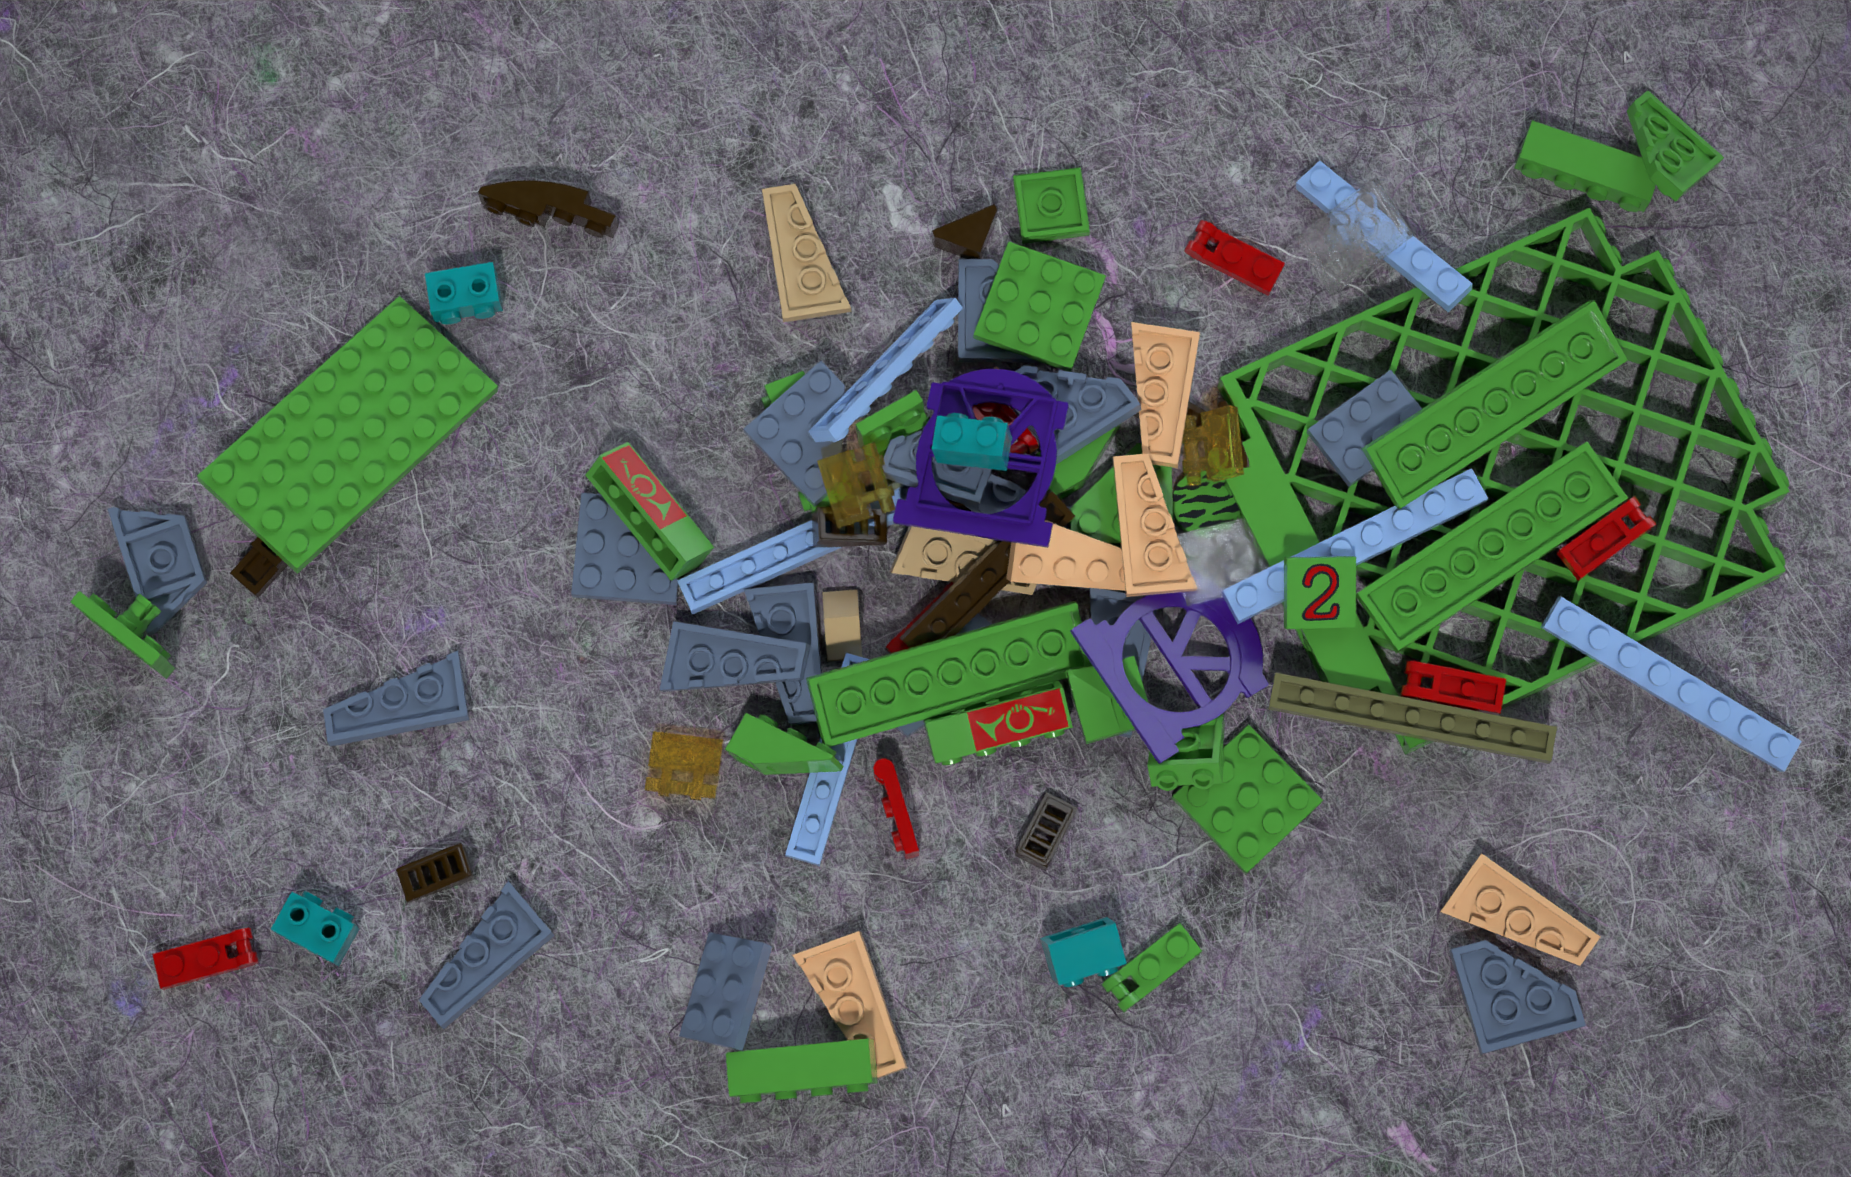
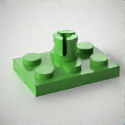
(128, 628)

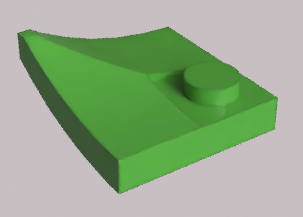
(1095, 705)

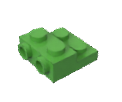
(897, 419)
(1197, 762)

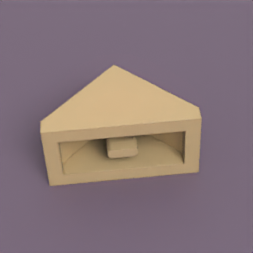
(841, 624)

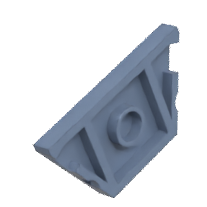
(159, 559)

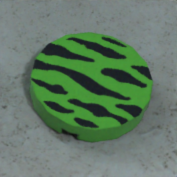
(1203, 504)

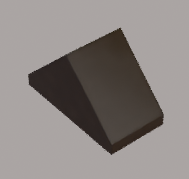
(967, 235)

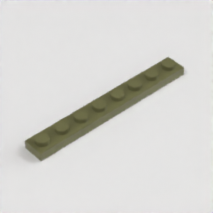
(1412, 718)

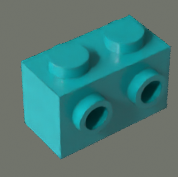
(463, 293)
(972, 441)
(316, 928)
(1083, 952)

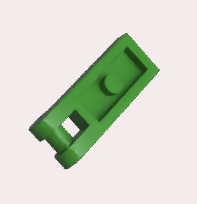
(1153, 966)

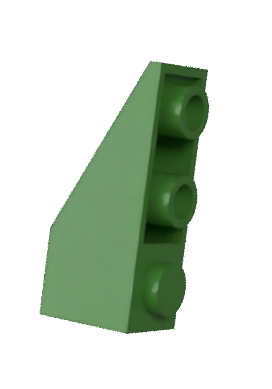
(1076, 469)
(773, 751)

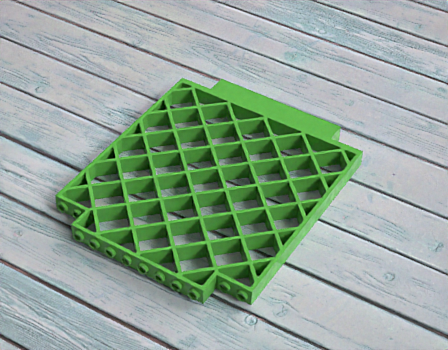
(1283, 529)

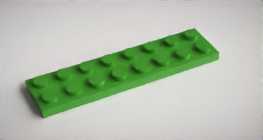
(1494, 404)
(1491, 547)
(946, 674)

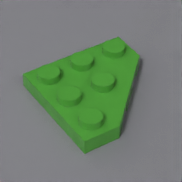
(1670, 149)
(1097, 509)

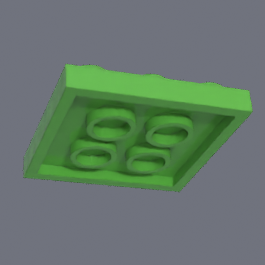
(1039, 306)
(1254, 804)

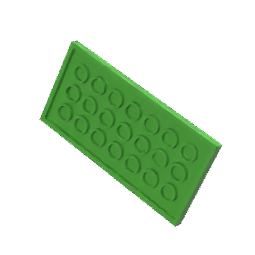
(347, 434)

